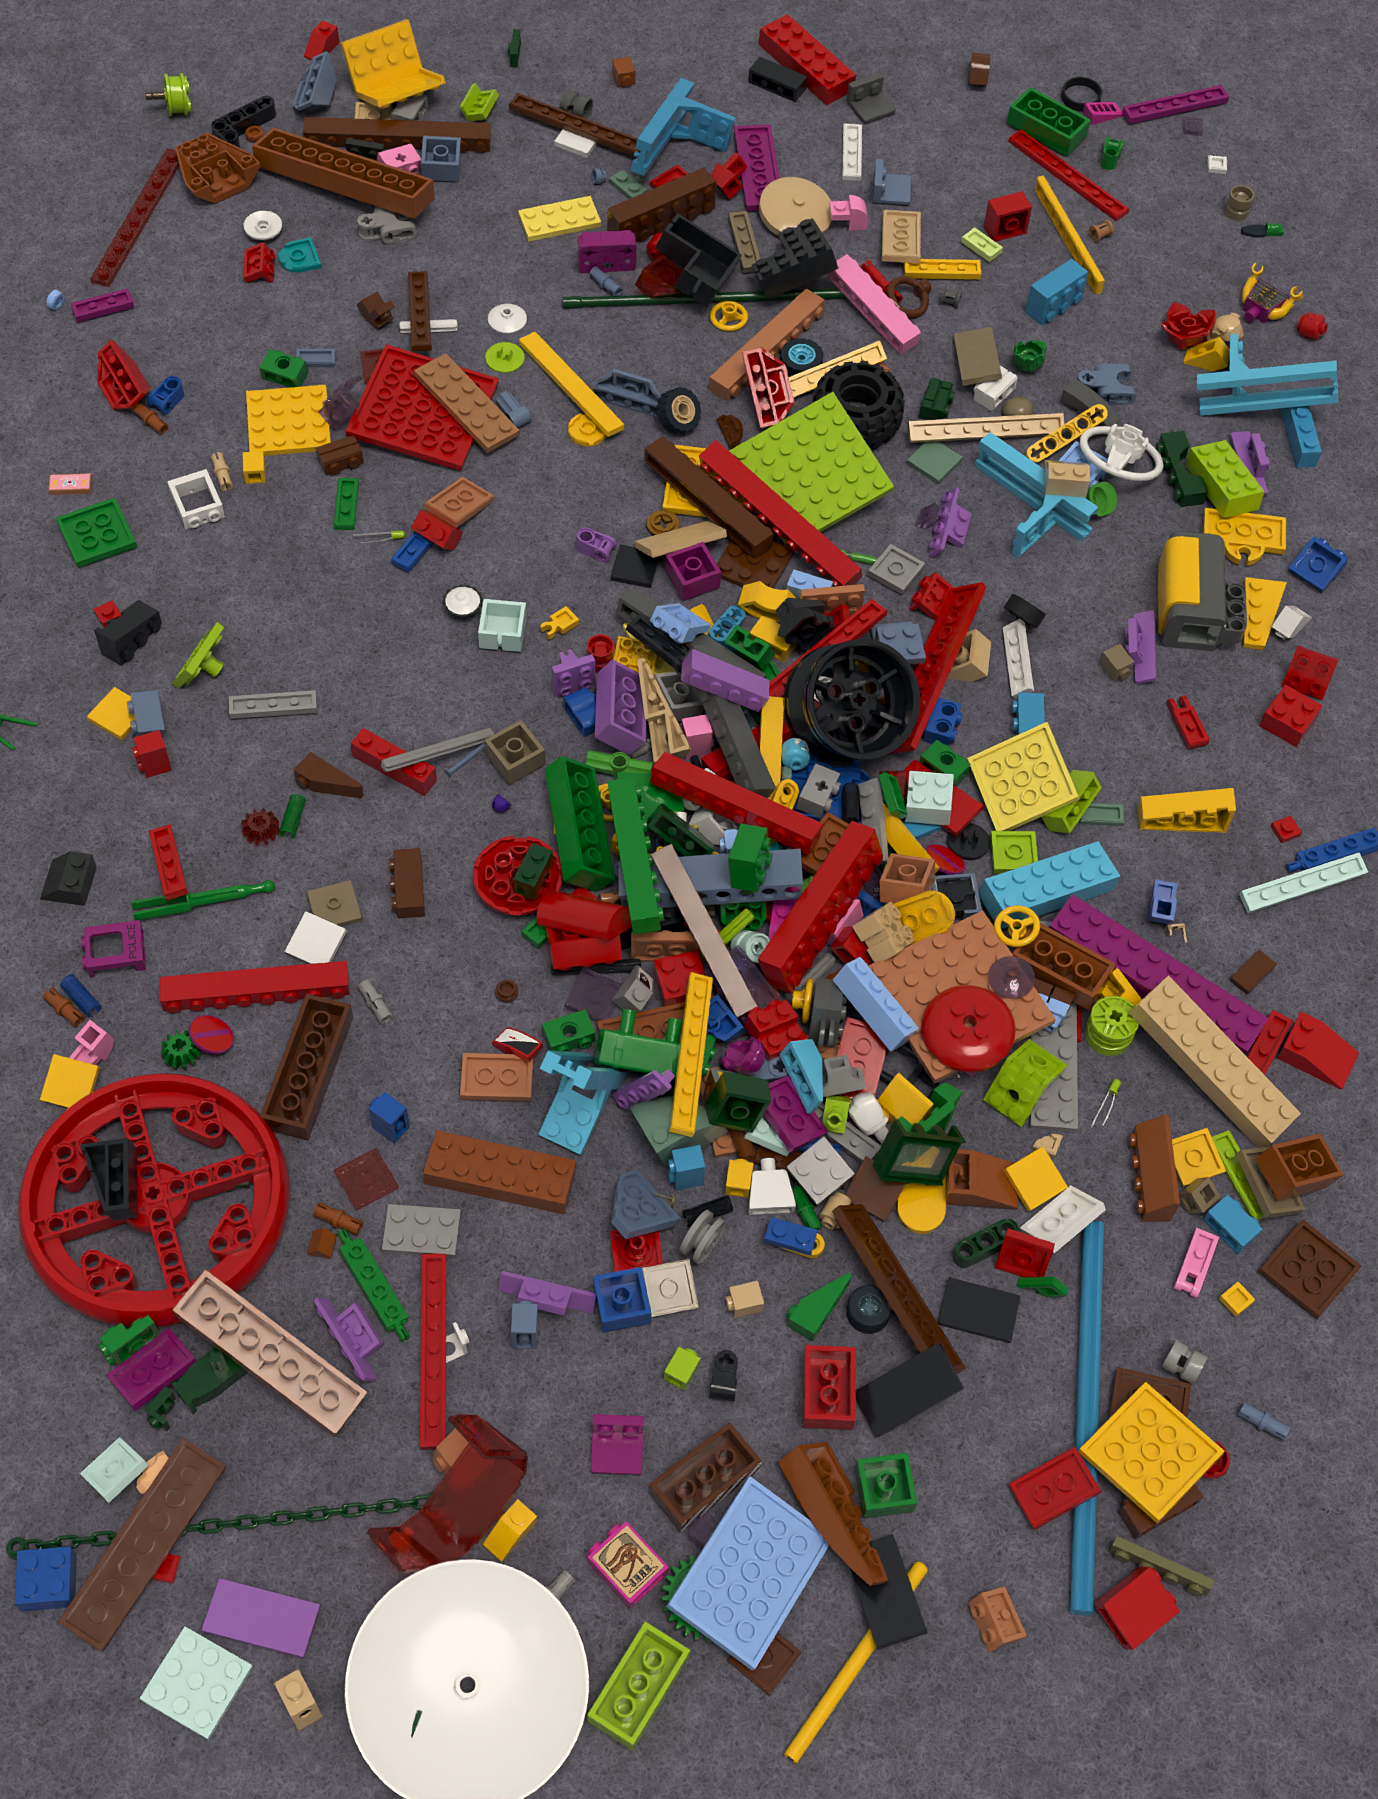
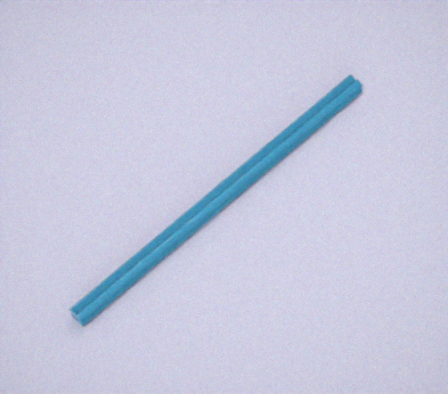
(1087, 1413)

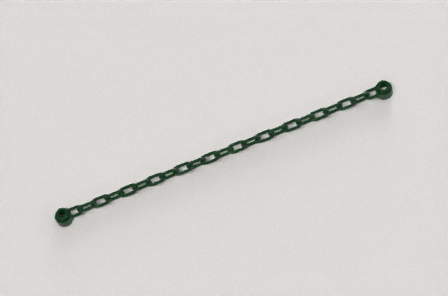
(231, 1523)

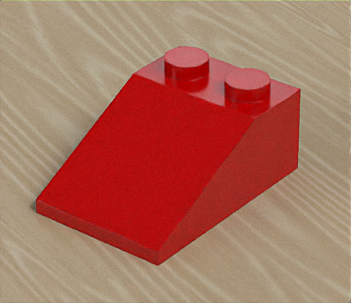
(1318, 1051)

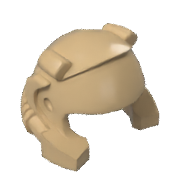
(1225, 326)

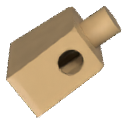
(298, 1699)

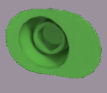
(1104, 497)

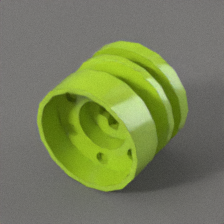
(1110, 1026)

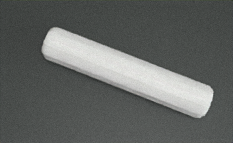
(436, 326)

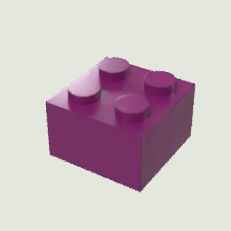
(692, 571)

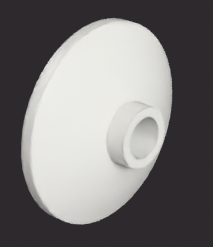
(262, 225)
(507, 318)

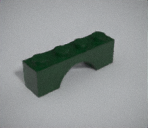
(1187, 487)

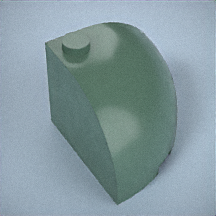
(655, 1122)

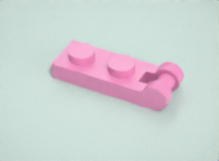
(1196, 1262)

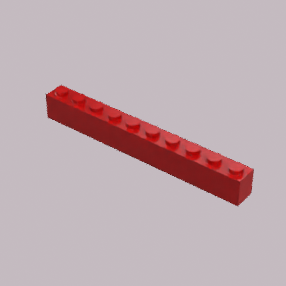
(779, 515)

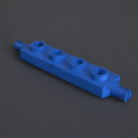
(1361, 842)

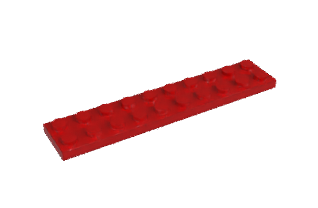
(941, 651)

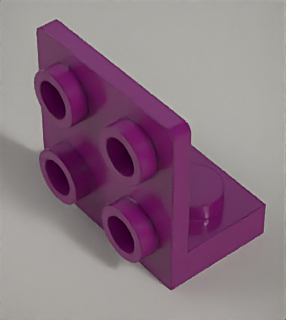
(617, 1444)

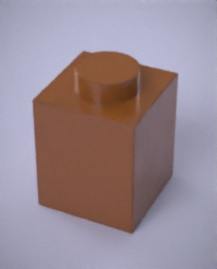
(623, 72)

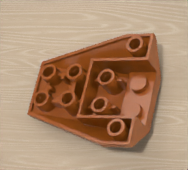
(215, 167)

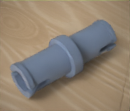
(606, 282)
(1264, 1421)

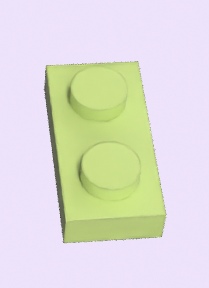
(982, 244)

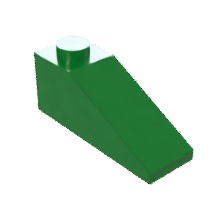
(816, 1307)

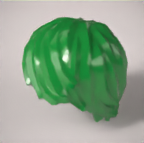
(1029, 356)

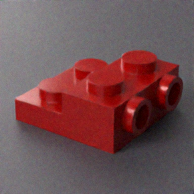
(774, 1027)

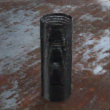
(851, 802)
(724, 1200)

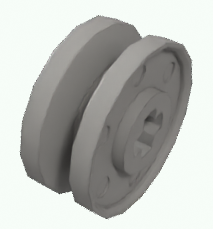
(702, 1237)

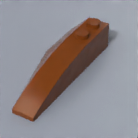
(828, 1501)

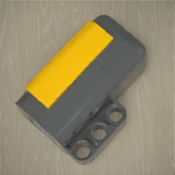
(1193, 597)

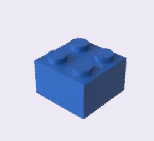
(622, 1299)
(45, 1578)

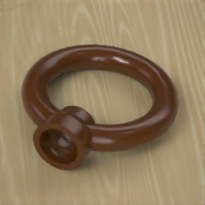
(921, 288)

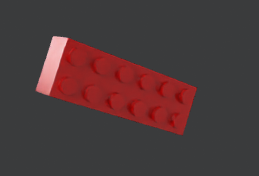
(802, 53)

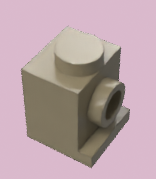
(1199, 1196)

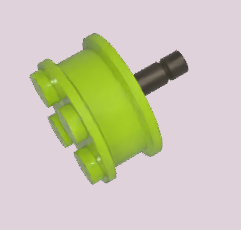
(174, 94)

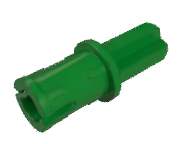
(805, 1209)

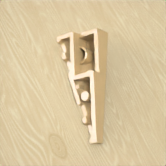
(663, 726)

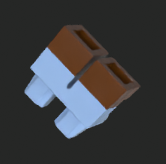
(1059, 1002)

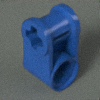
(167, 394)

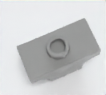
(841, 1077)

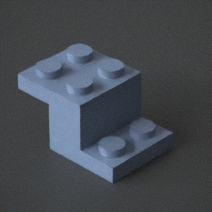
(902, 637)

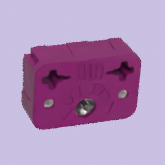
(607, 250)

